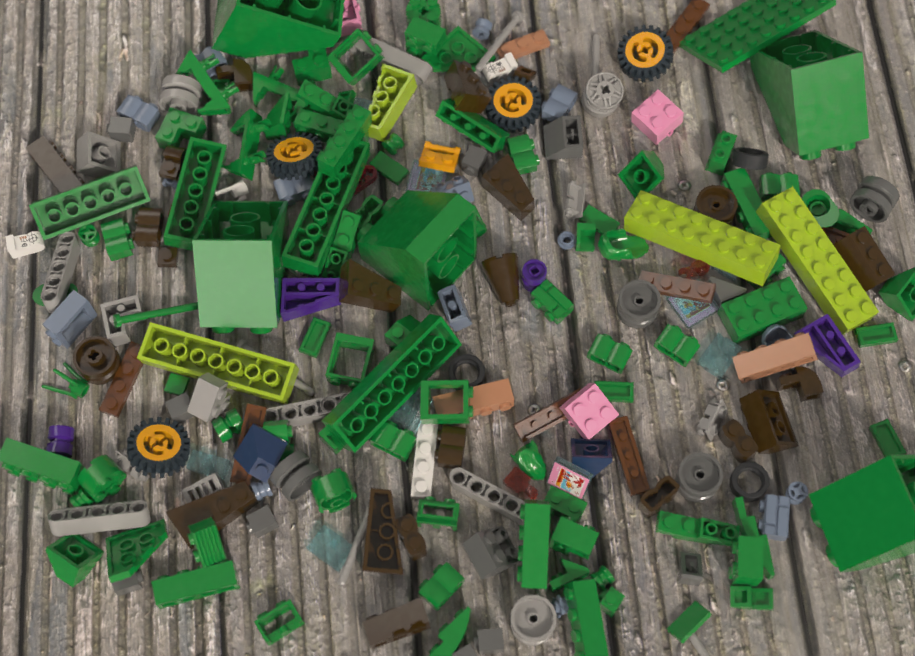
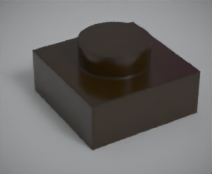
(524, 72)
(168, 257)

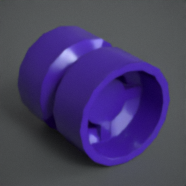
(533, 274)
(60, 440)

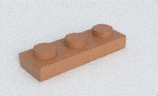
(524, 45)

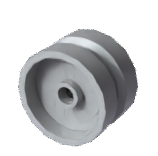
(180, 93)
(542, 611)

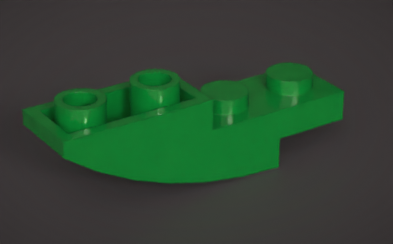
(323, 101)
(343, 244)
(696, 530)
(452, 634)

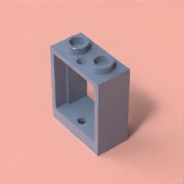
(69, 320)

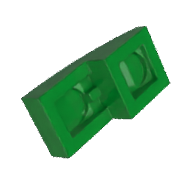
(751, 598)

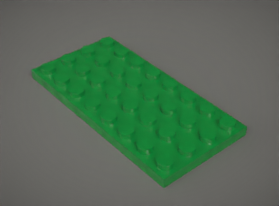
(750, 29)

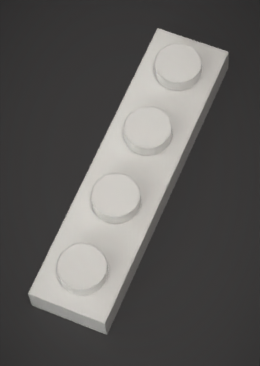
(424, 461)

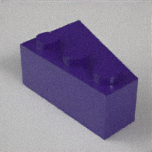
(308, 296)
(831, 346)

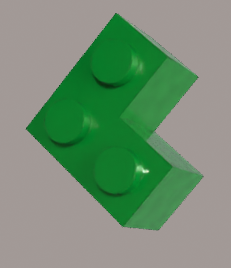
(423, 37)
(314, 66)
(179, 126)
(573, 538)
(749, 561)

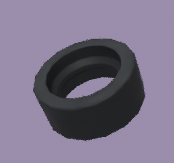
(750, 158)
(467, 359)
(756, 468)

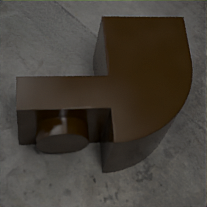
(239, 72)
(172, 162)
(804, 380)

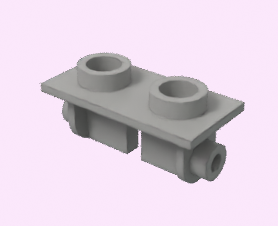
(575, 203)
(716, 412)
(122, 461)

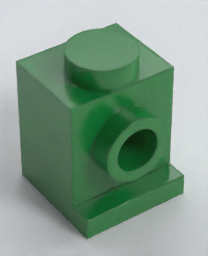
(610, 601)

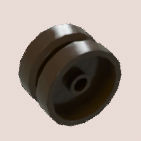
(716, 203)
(96, 360)

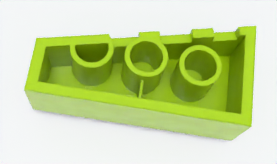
(389, 100)

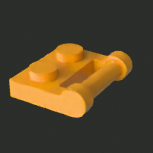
(438, 161)

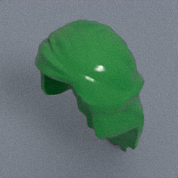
(618, 246)

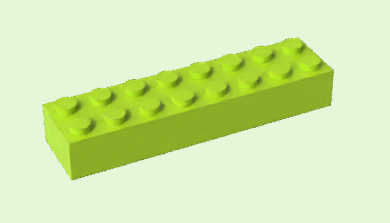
(702, 237)
(816, 261)
(196, 356)

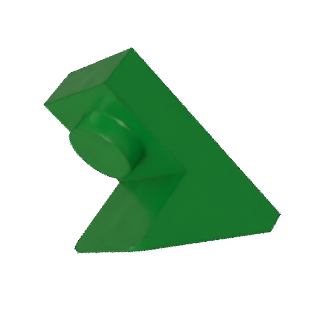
(572, 572)

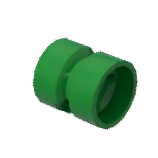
(228, 425)

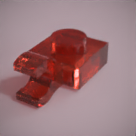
(696, 268)
(519, 482)

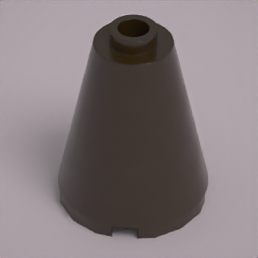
(504, 277)

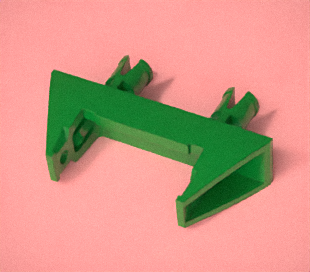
(263, 84)
(218, 103)
(249, 125)

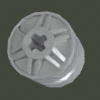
(601, 104)

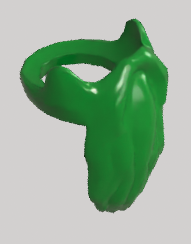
(530, 461)

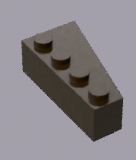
(222, 506)
(381, 541)

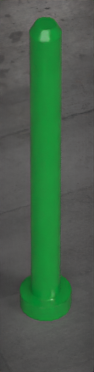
(119, 320)

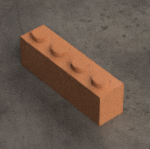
(775, 357)
(486, 399)

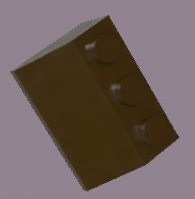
(864, 258)
(768, 421)

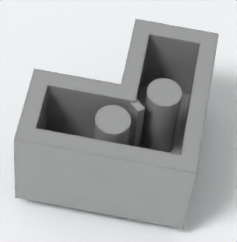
(123, 306)
(209, 397)

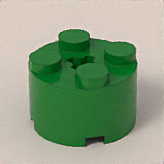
(424, 9)
(101, 478)
(332, 491)

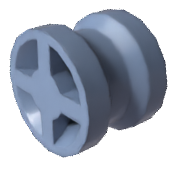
(482, 29)
(261, 490)
(800, 491)

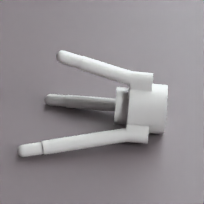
(238, 190)

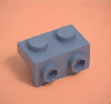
(458, 185)

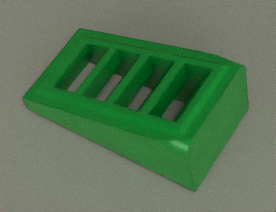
(848, 223)

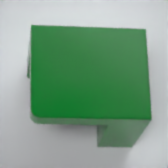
(585, 237)
(330, 441)

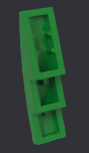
(749, 528)

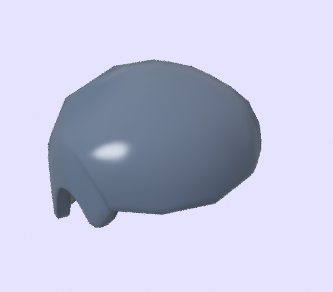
(775, 333)

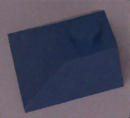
(260, 452)
(591, 454)

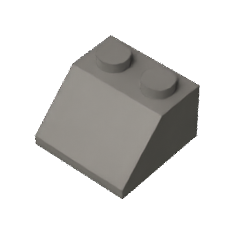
(97, 155)

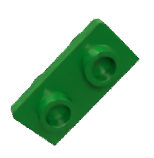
(565, 504)

